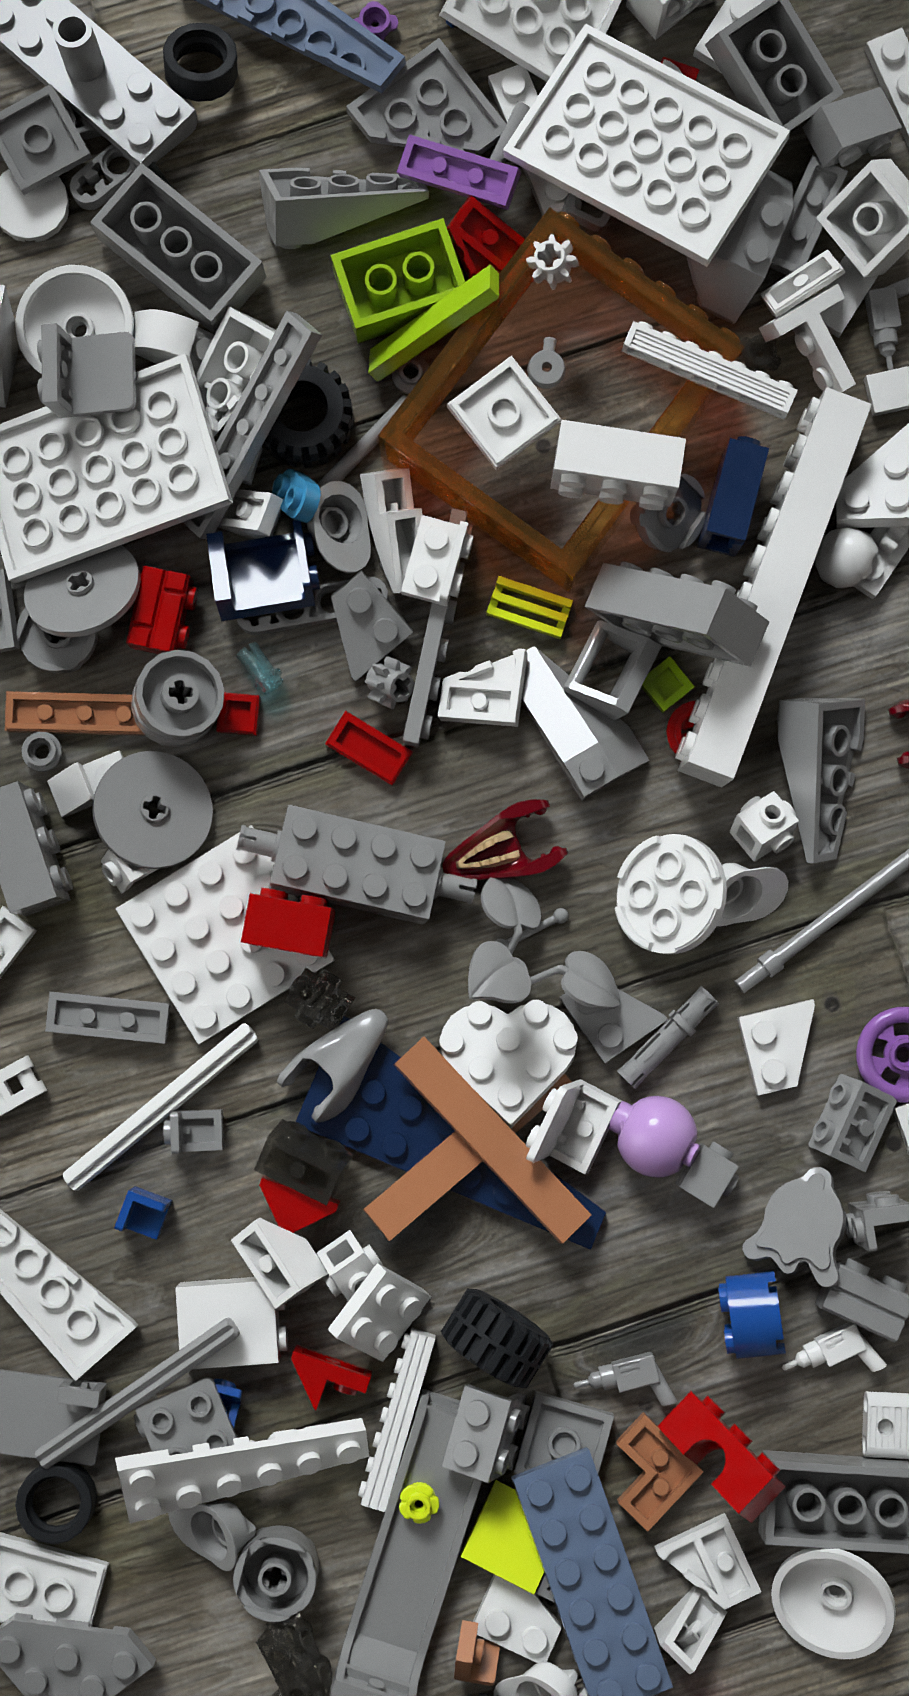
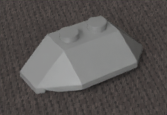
(746, 252)

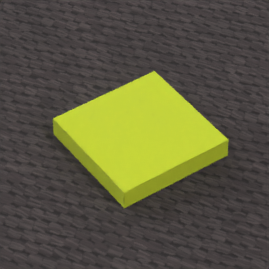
(503, 1541)

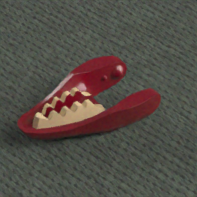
(496, 849)

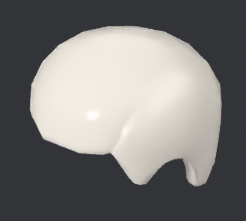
(845, 557)

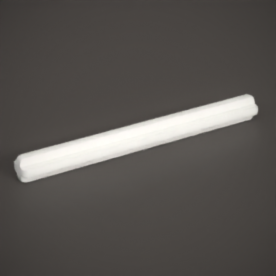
(160, 1107)

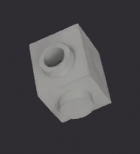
(709, 1174)

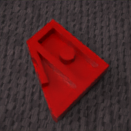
(482, 238)

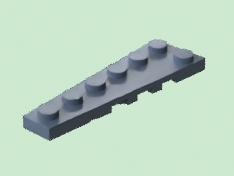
(321, 34)

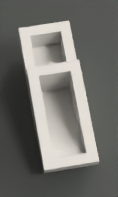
(391, 520)

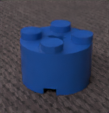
(753, 1315)

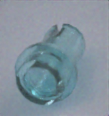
(260, 669)

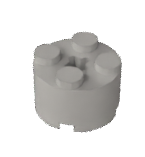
(253, 1581)

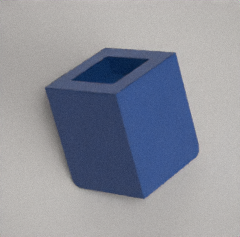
(143, 1212)

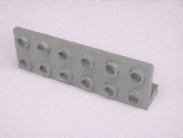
(41, 1407)

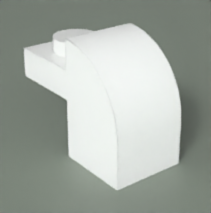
(166, 335)

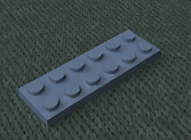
(591, 1578)

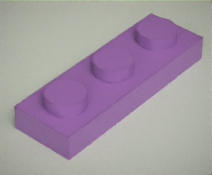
(458, 172)

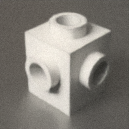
(764, 825)
(347, 1274)

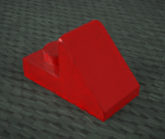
(317, 1368)

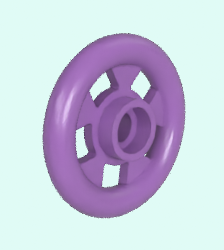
(871, 1066)

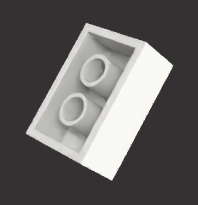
(617, 465)

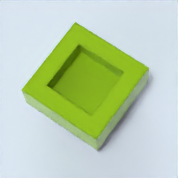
(666, 684)

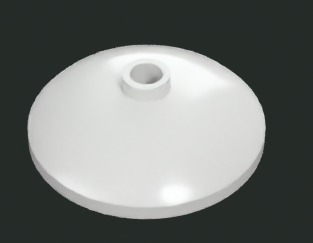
(71, 298)
(832, 1619)

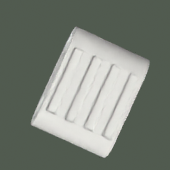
(885, 1425)

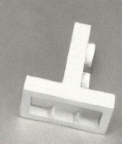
(814, 338)

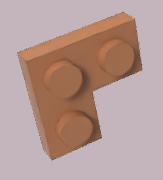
(665, 1472)

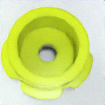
(418, 1492)

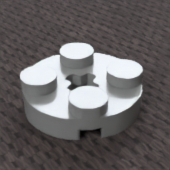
(681, 530)
(58, 658)

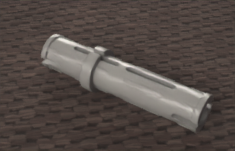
(668, 1037)

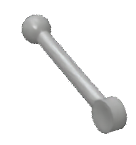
(560, 916)

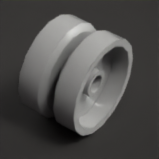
(180, 675)

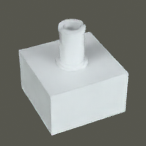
(871, 217)

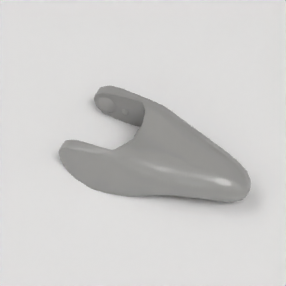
(344, 1057)

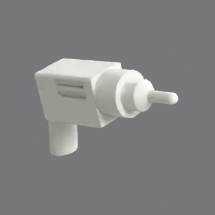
(836, 1347)

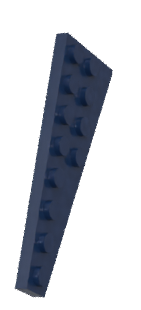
(400, 1128)

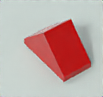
(293, 1209)

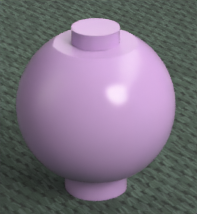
(655, 1135)

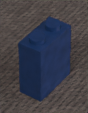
(733, 496)

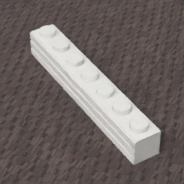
(709, 369)
(396, 1419)

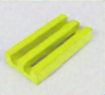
(498, 596)

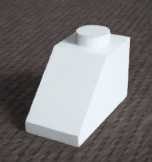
(279, 1260)

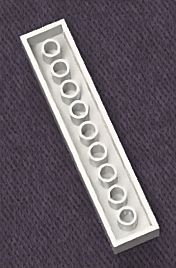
(775, 582)

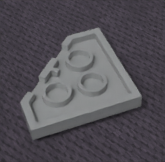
(430, 101)
(70, 1657)

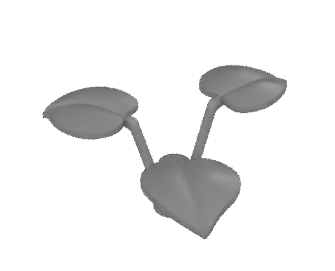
(505, 978)

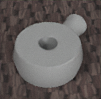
(550, 359)

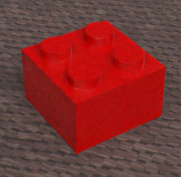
(287, 924)

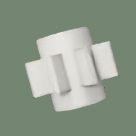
(543, 257)

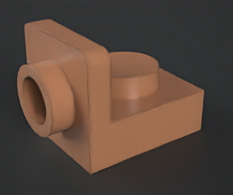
(475, 1658)

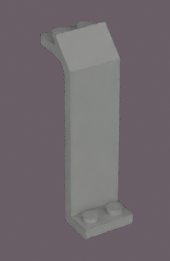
(408, 1566)

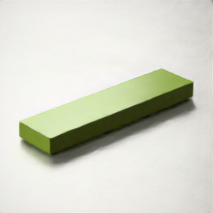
(434, 323)

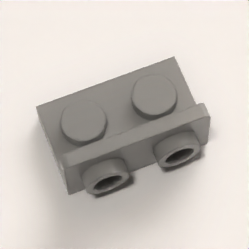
(852, 1122)

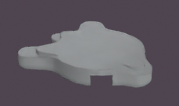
(802, 1226)

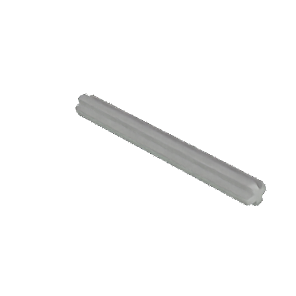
(137, 1393)

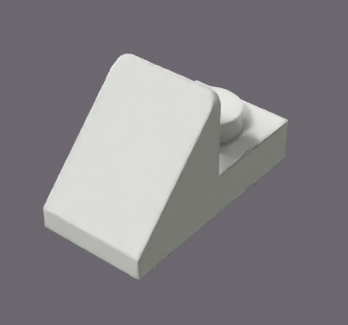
(252, 514)
(77, 784)

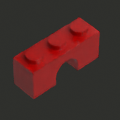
(746, 1480)

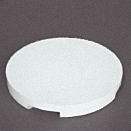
(670, 894)

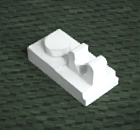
(892, 546)

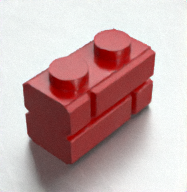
(161, 611)

